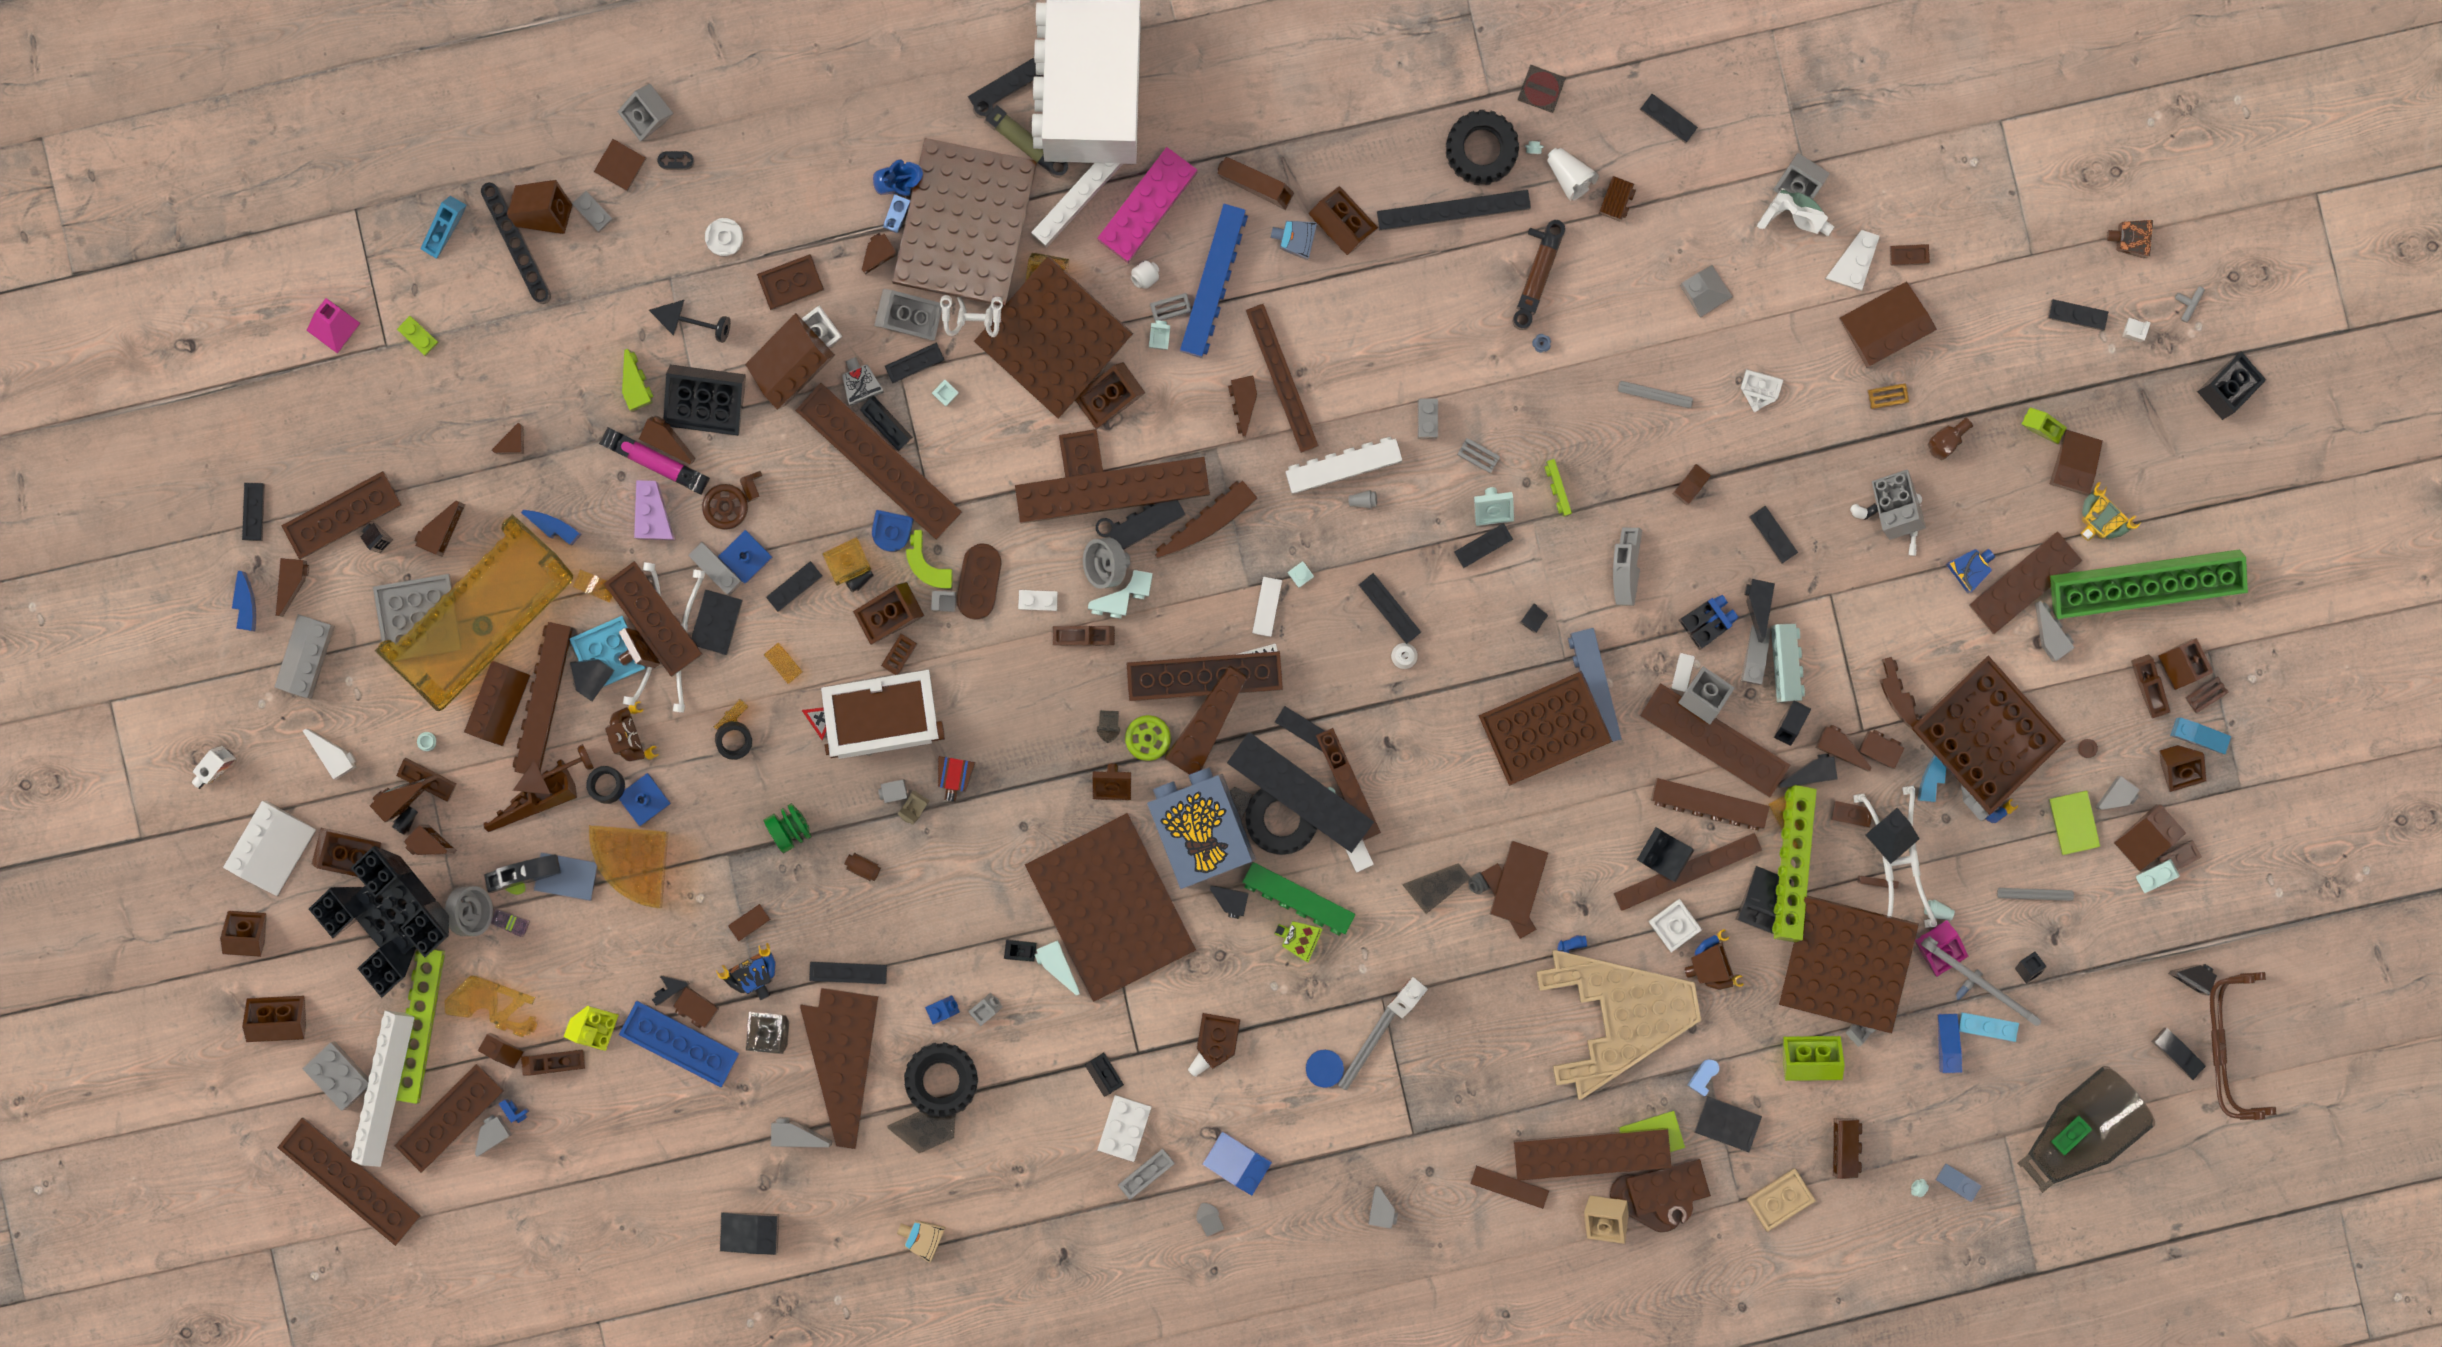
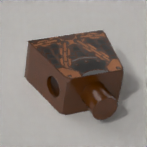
(2133, 237)

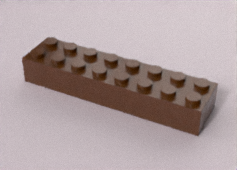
(1200, 674)
(1592, 1154)

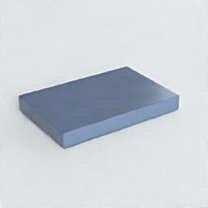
(574, 881)

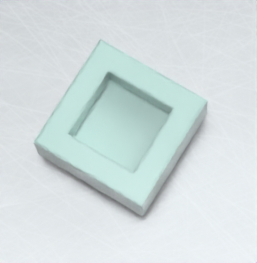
(945, 393)
(1300, 574)

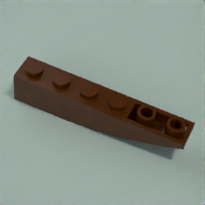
(1211, 519)
(1345, 777)

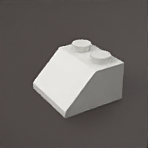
(822, 326)

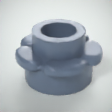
(1541, 338)

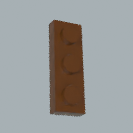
(412, 771)

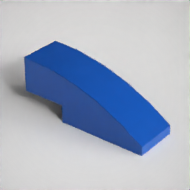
(552, 526)
(244, 602)

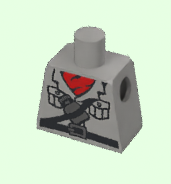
(860, 383)

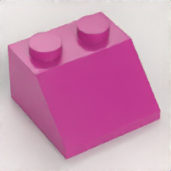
(1948, 941)

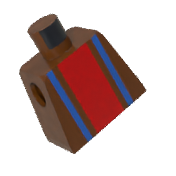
(954, 775)

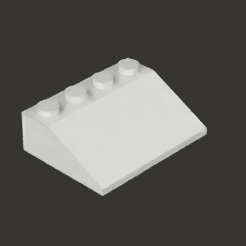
(269, 848)

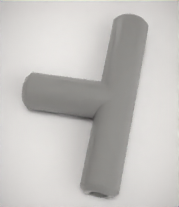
(2191, 303)

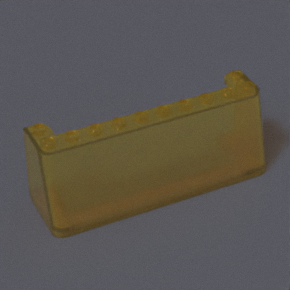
(478, 616)

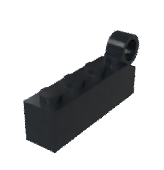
(1144, 524)

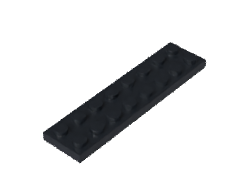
(1300, 792)

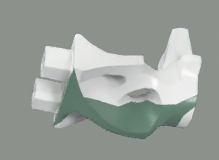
(1804, 210)

